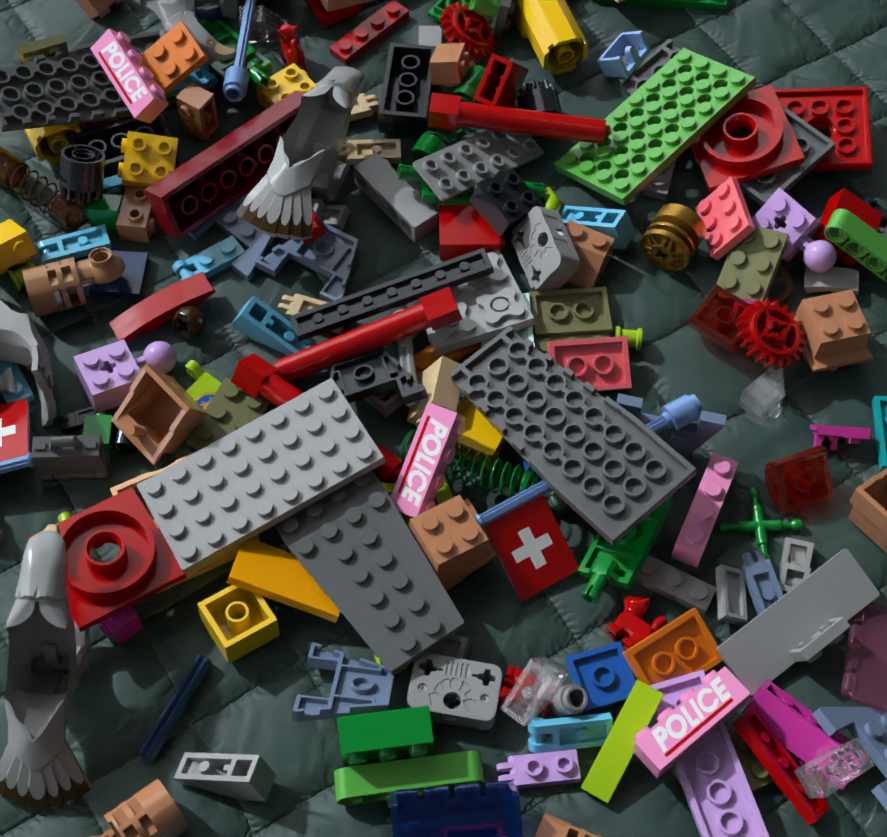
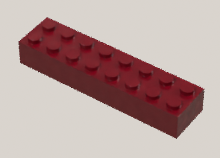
(221, 171)

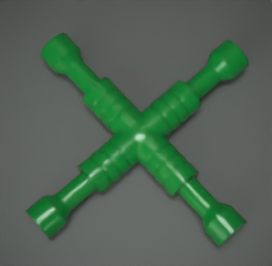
(758, 524)

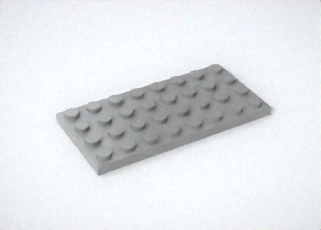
(259, 475)

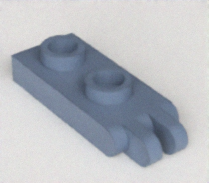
(760, 580)

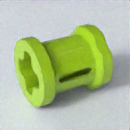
(17, 275)
(634, 337)

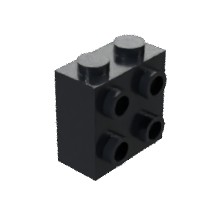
(504, 201)

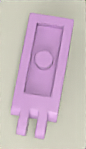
(541, 769)

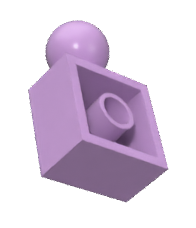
(801, 226)
(111, 370)

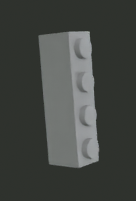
(396, 197)

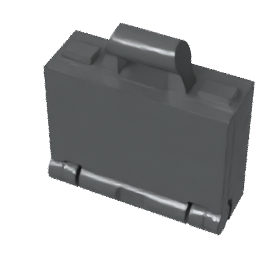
(70, 457)

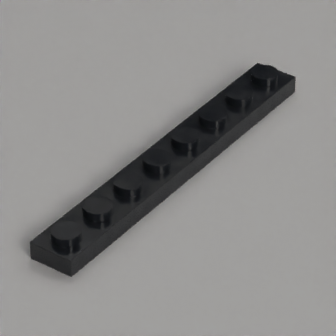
(391, 294)

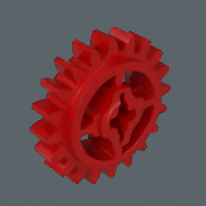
(468, 27)
(771, 334)

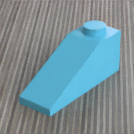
(607, 221)
(269, 328)

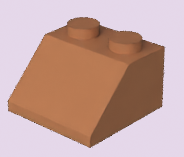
(593, 252)

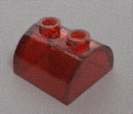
(718, 318)
(799, 480)

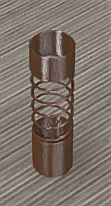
(14, 173)

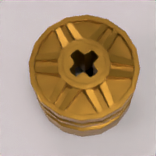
(673, 237)

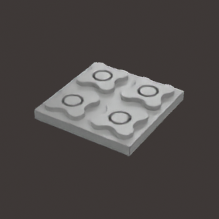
(486, 309)

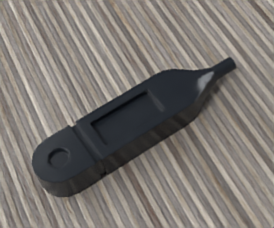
(75, 421)

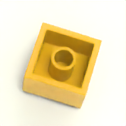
(238, 621)

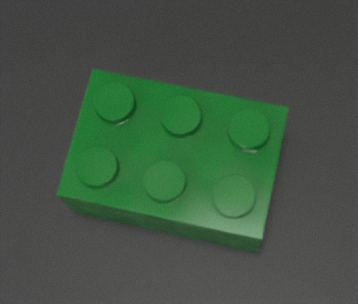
(385, 736)

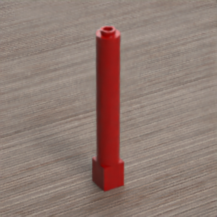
(450, 112)
(434, 311)
(261, 379)

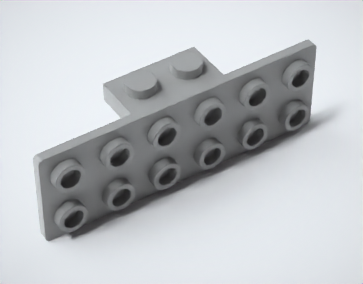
(475, 159)
(799, 622)

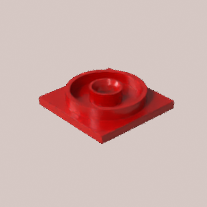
(843, 114)
(765, 151)
(139, 570)

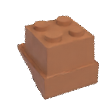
(834, 331)
(157, 413)
(870, 509)
(452, 540)

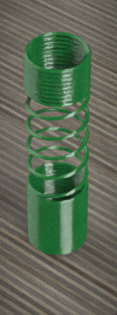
(466, 89)

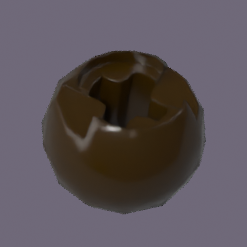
(189, 322)

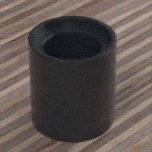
(122, 444)

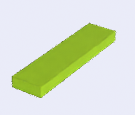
(619, 744)

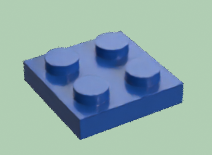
(602, 675)

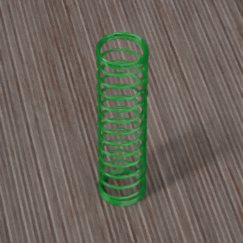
(524, 482)

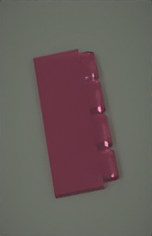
(867, 658)

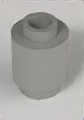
(569, 700)

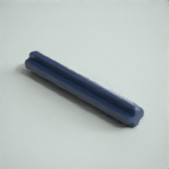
(175, 708)

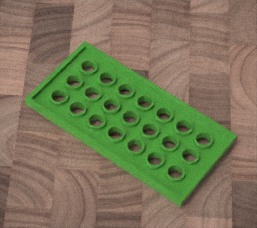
(694, 83)

